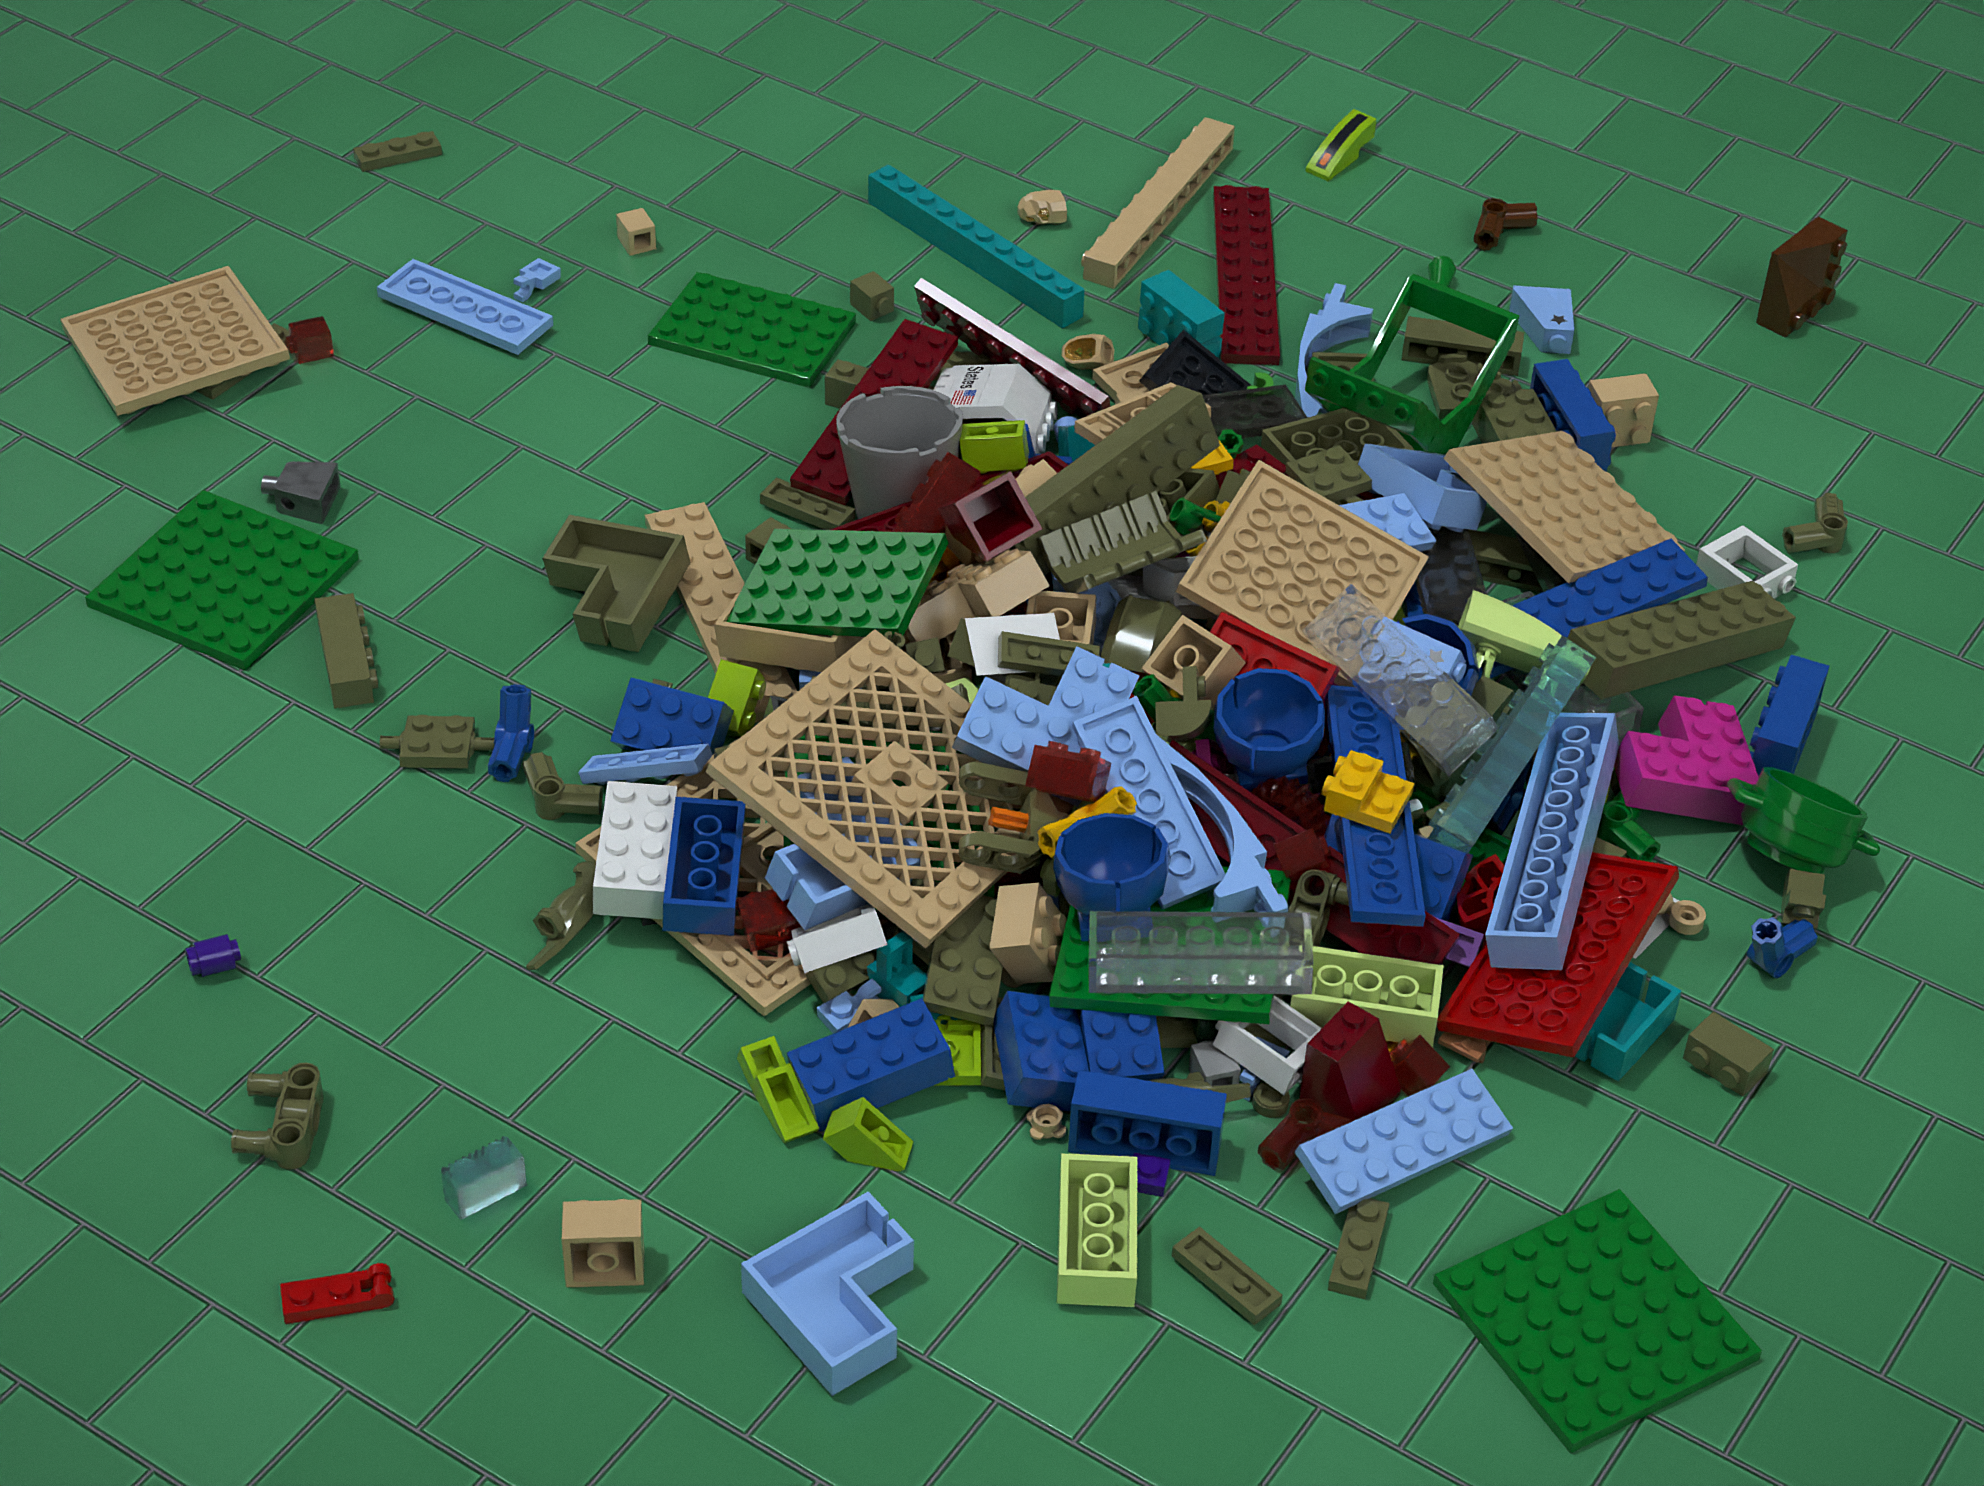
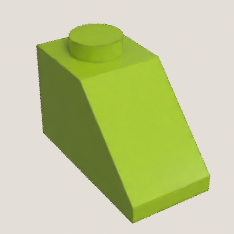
(867, 1136)

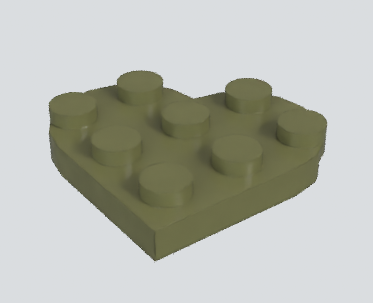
(1453, 379)

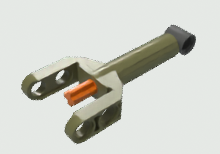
(1035, 813)

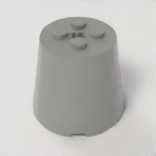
(894, 442)

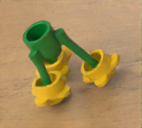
(1190, 515)

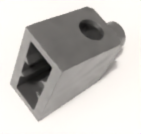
(304, 489)

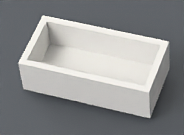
(633, 850)

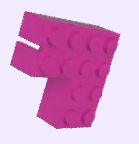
(1689, 764)

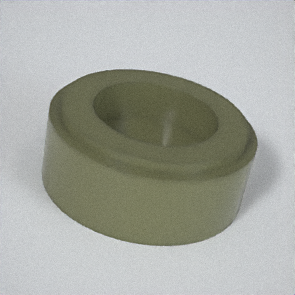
(1269, 1101)

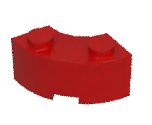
(1479, 894)

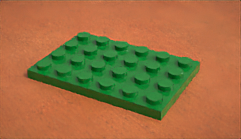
(752, 329)
(839, 581)

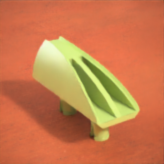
(1505, 634)

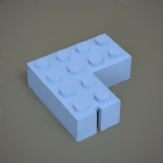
(1428, 483)
(1008, 724)
(811, 889)
(819, 1288)

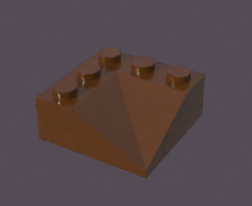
(1802, 276)

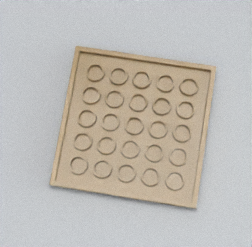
(174, 340)
(1559, 501)
(1290, 554)

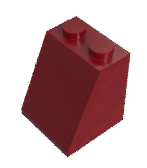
(991, 517)
(1350, 1065)

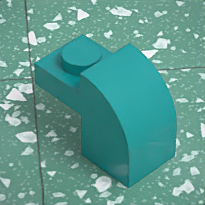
(896, 971)

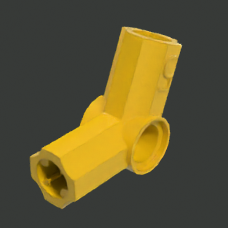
(1115, 802)

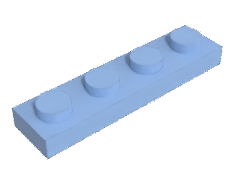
(646, 763)

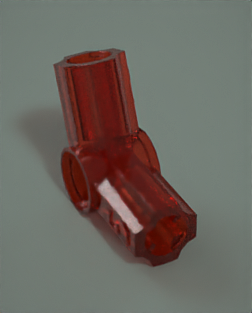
(1280, 1145)

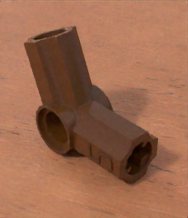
(1499, 215)

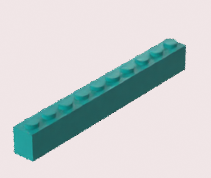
(976, 246)

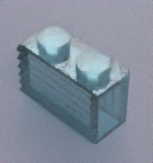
(483, 1177)

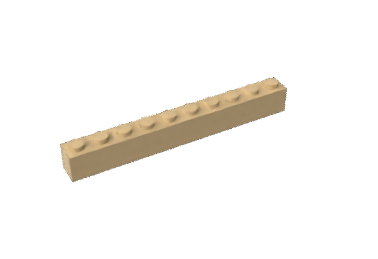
(1157, 203)

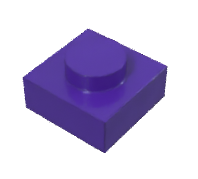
(1152, 1174)

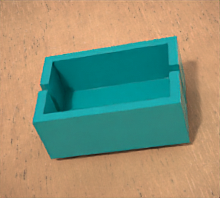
(1175, 306)
(1627, 1024)

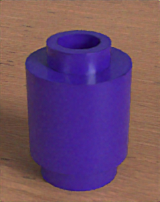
(212, 955)

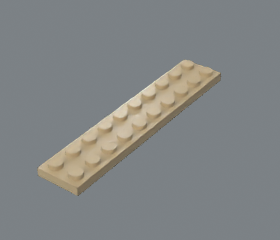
(710, 587)

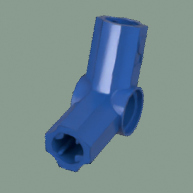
(512, 734)
(1777, 947)

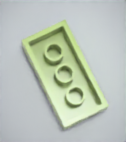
(1392, 989)
(1097, 1230)

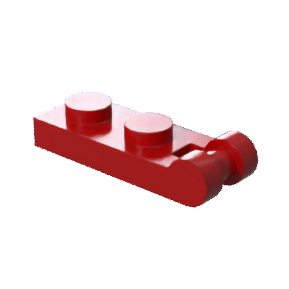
(337, 1294)

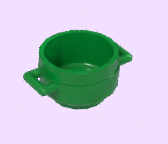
(1801, 821)

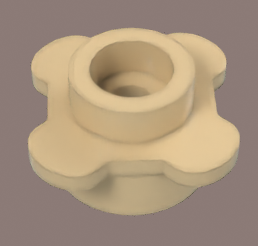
(1046, 1122)

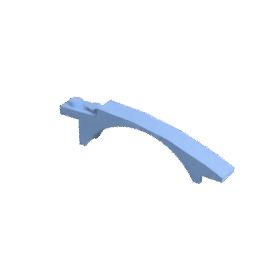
(1331, 326)
(1247, 881)

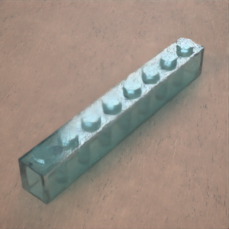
(1512, 746)

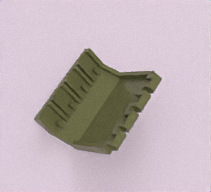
(1113, 544)

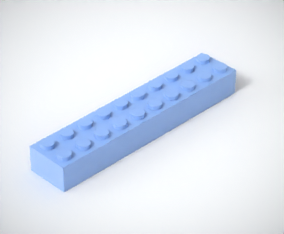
(1553, 843)

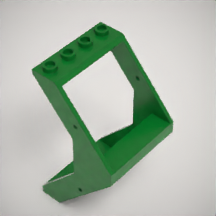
(1416, 423)

